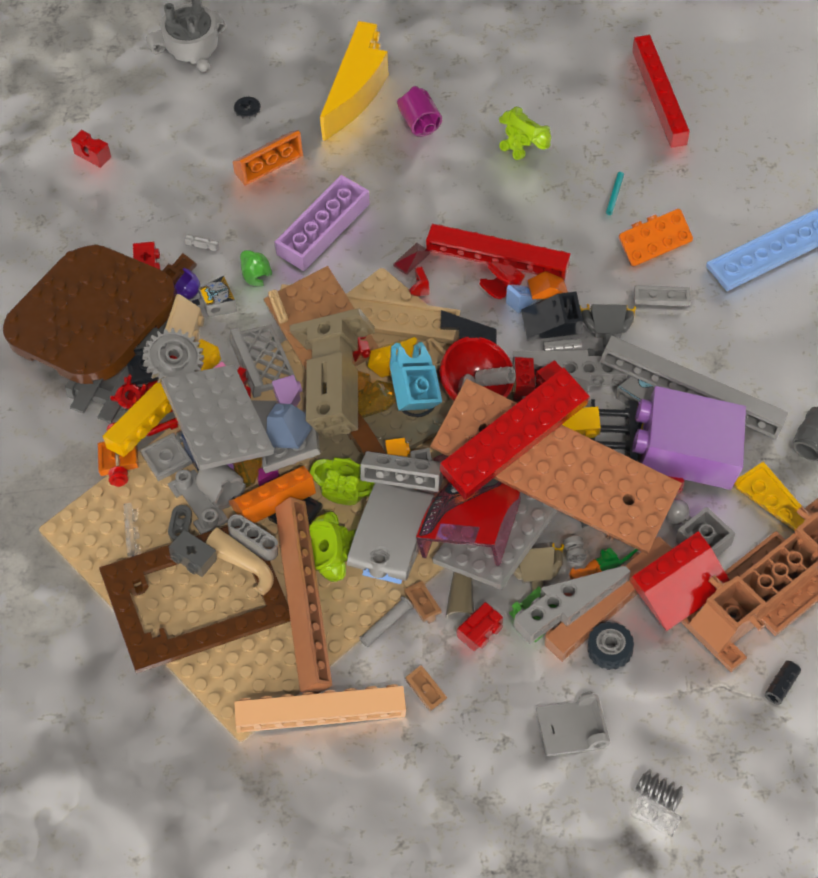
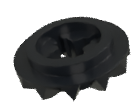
(243, 103)

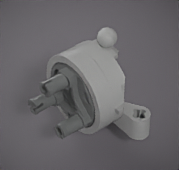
(188, 33)

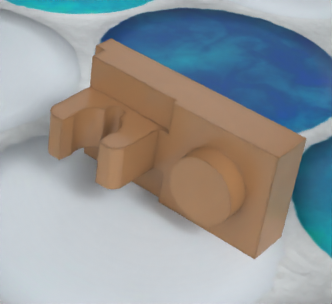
(423, 602)
(425, 688)

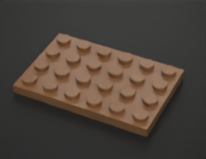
(312, 299)

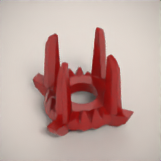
(128, 386)

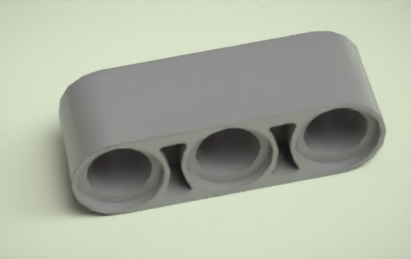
(256, 545)

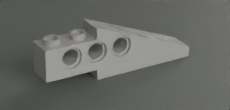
(578, 364)
(586, 593)

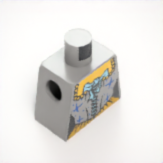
(216, 298)

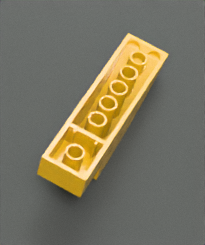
(357, 80)

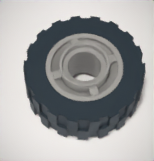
(607, 656)

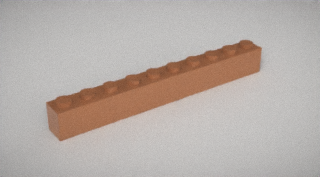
(303, 597)

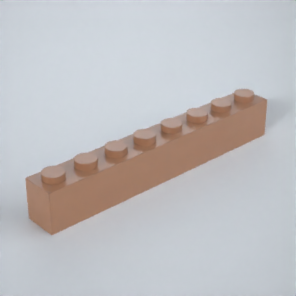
(566, 639)

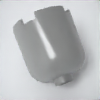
(220, 485)

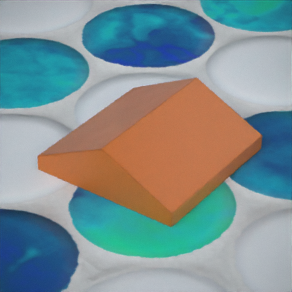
(546, 285)

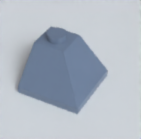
(287, 426)

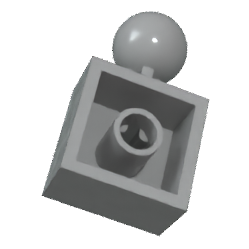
(710, 526)

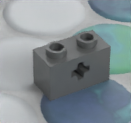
(192, 553)

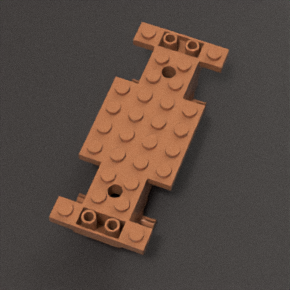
(765, 589)

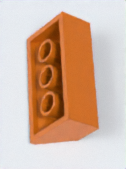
(268, 157)
(262, 500)

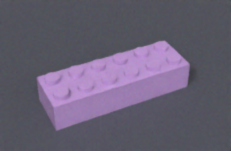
(322, 222)

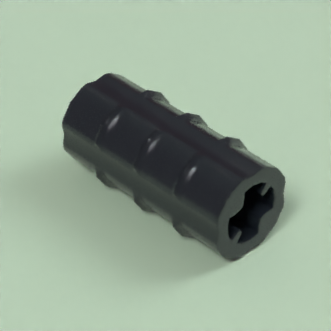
(782, 682)

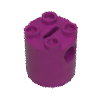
(419, 112)

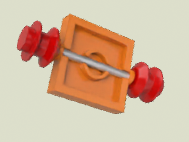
(115, 465)

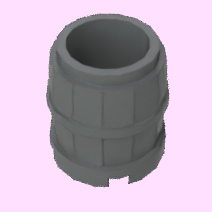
(806, 438)

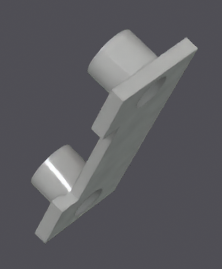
(202, 507)

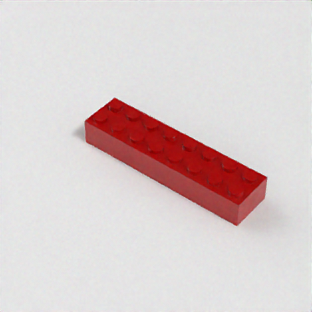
(514, 433)

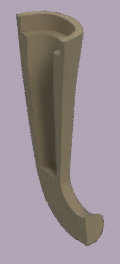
(460, 595)

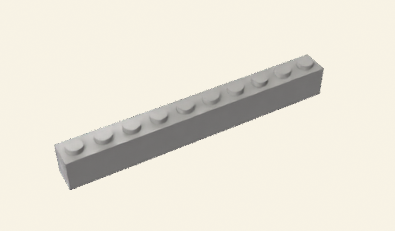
(667, 374)

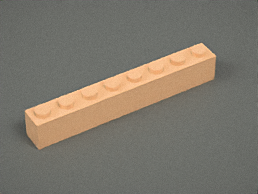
(320, 709)

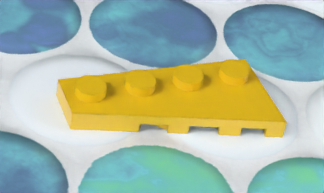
(769, 493)

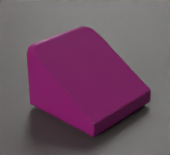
(266, 477)

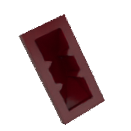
(411, 258)

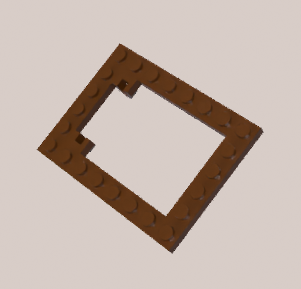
(149, 651)

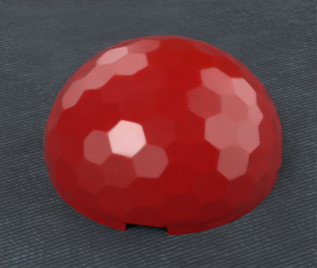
(468, 357)

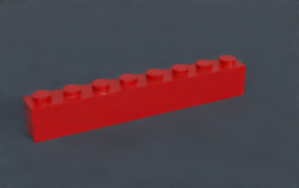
(660, 91)
(487, 249)

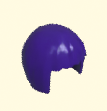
(188, 284)

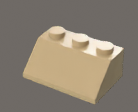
(186, 317)

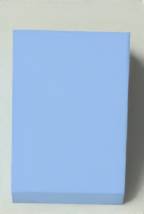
(518, 297)

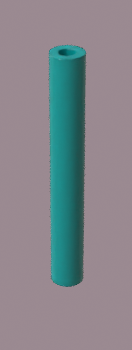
(613, 198)

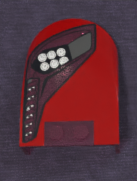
(477, 521)

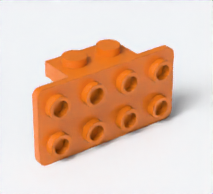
(655, 237)

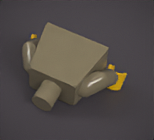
(540, 566)

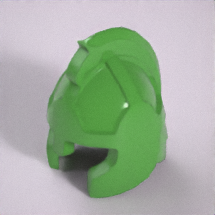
(253, 266)

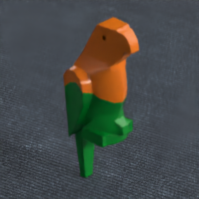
(607, 560)

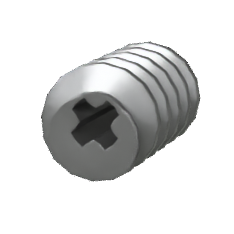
(660, 790)

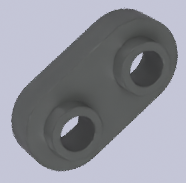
(178, 525)

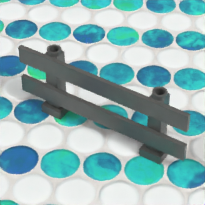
(85, 393)

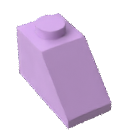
(287, 390)

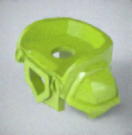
(523, 132)
(341, 482)
(330, 546)

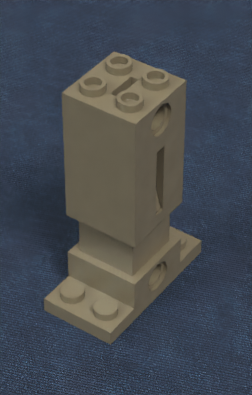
(330, 372)

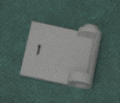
(575, 726)

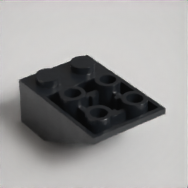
(553, 317)

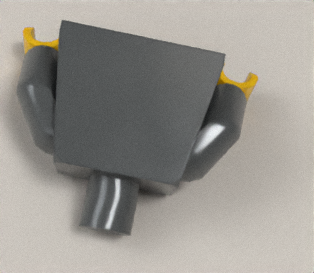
(607, 320)

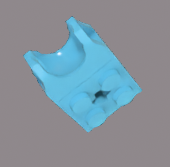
(414, 378)

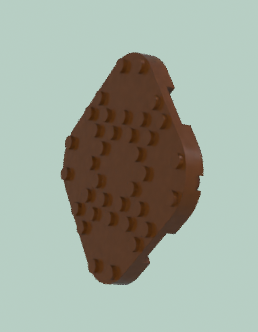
(90, 313)

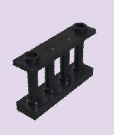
(629, 429)

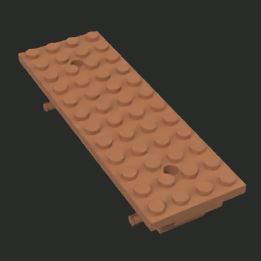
(570, 472)

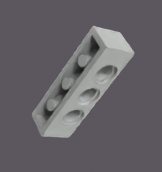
(401, 471)

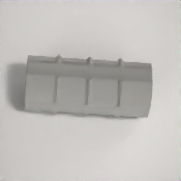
(566, 344)
(495, 376)

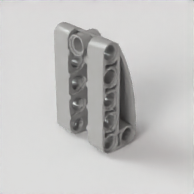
(388, 531)

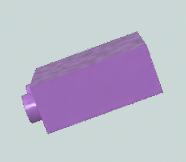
(691, 437)

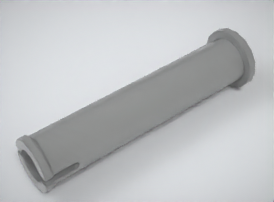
(386, 621)

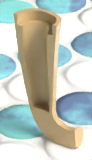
(235, 553)

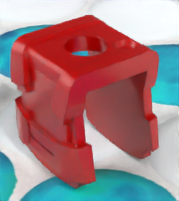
(506, 276)

